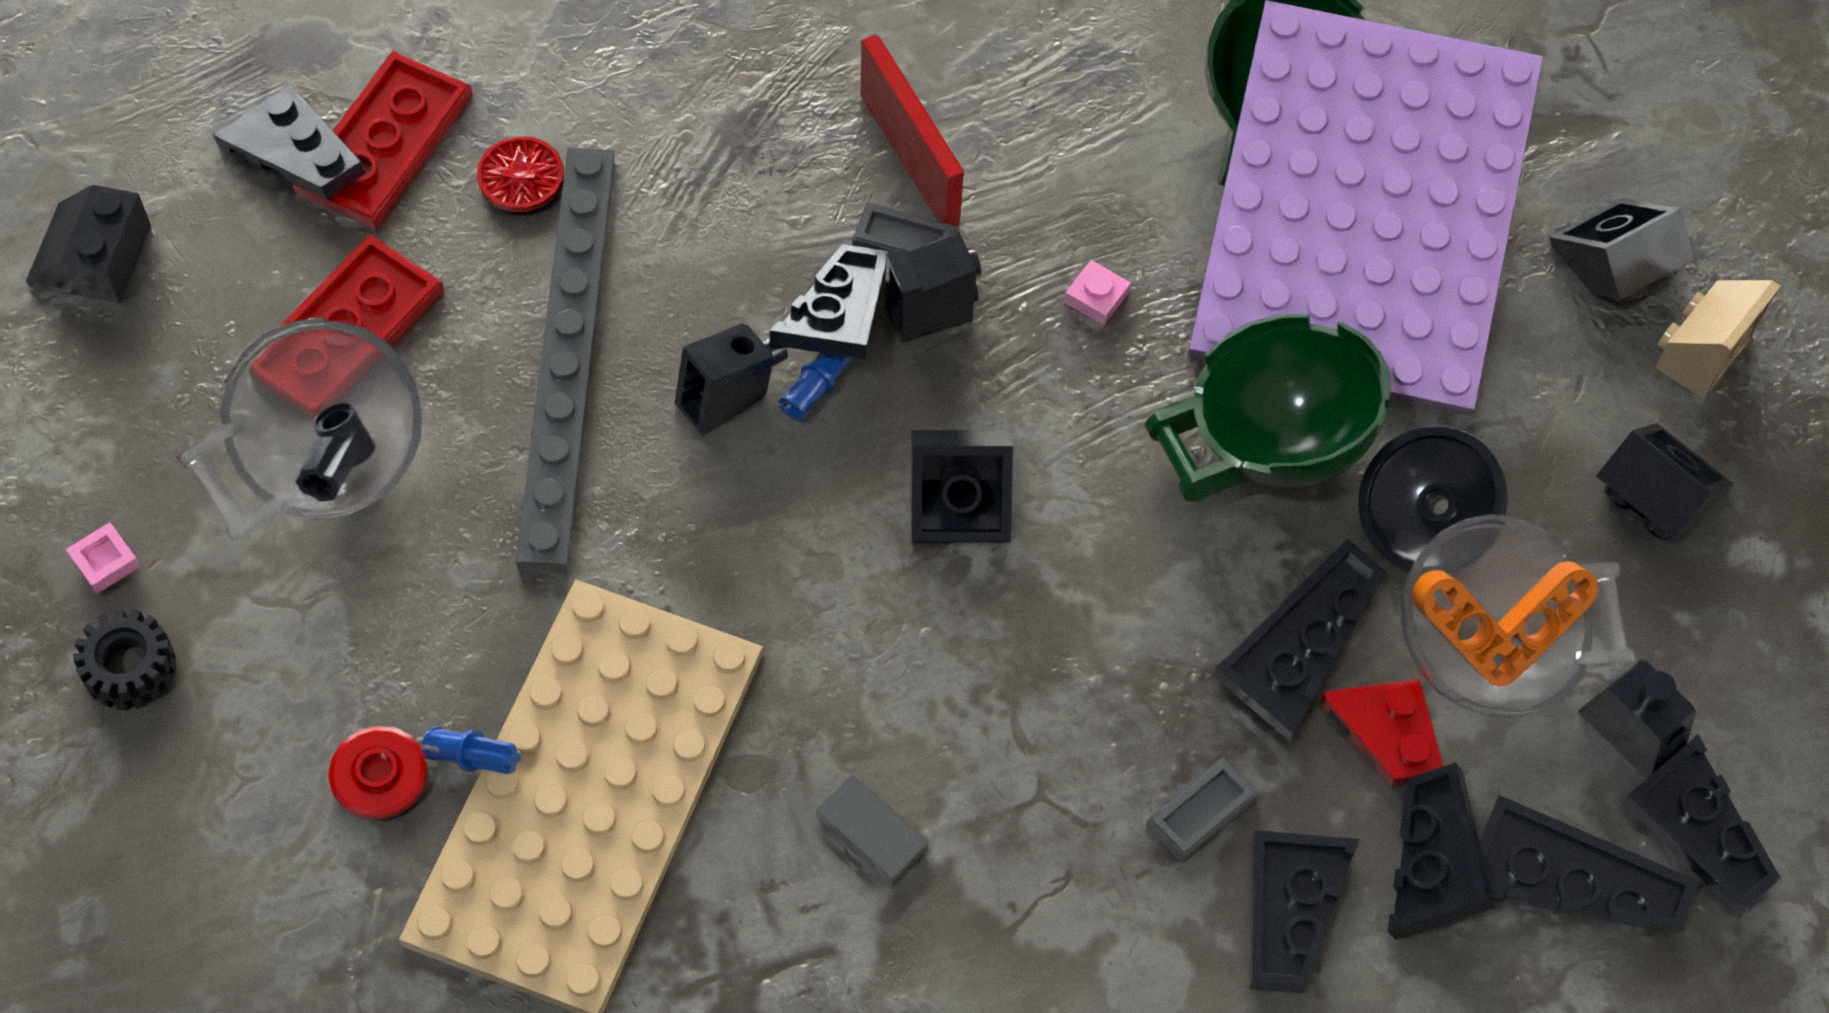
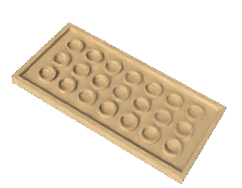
(572, 846)

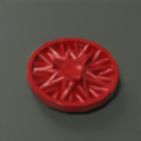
(520, 174)
(377, 772)

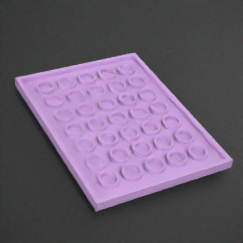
(1373, 193)

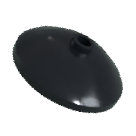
(1414, 475)

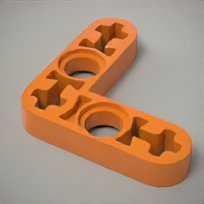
(1494, 636)

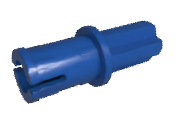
(813, 382)
(471, 750)

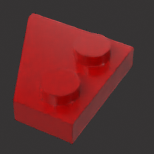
(1389, 726)

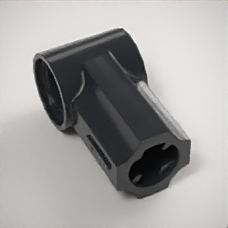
(340, 446)

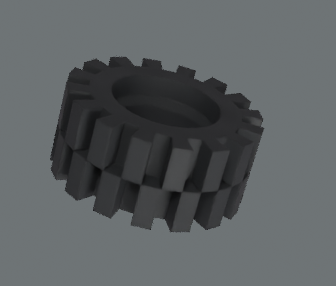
(115, 634)

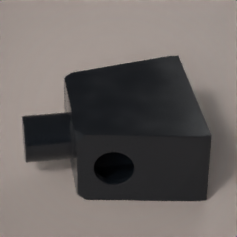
(724, 375)
(1642, 716)

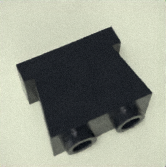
(931, 286)

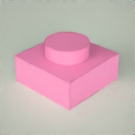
(1097, 292)
(103, 558)

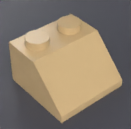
(1714, 332)

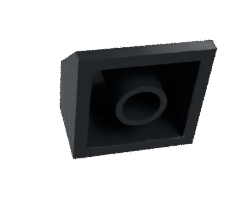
(92, 244)
(1625, 247)
(1662, 481)
(961, 485)

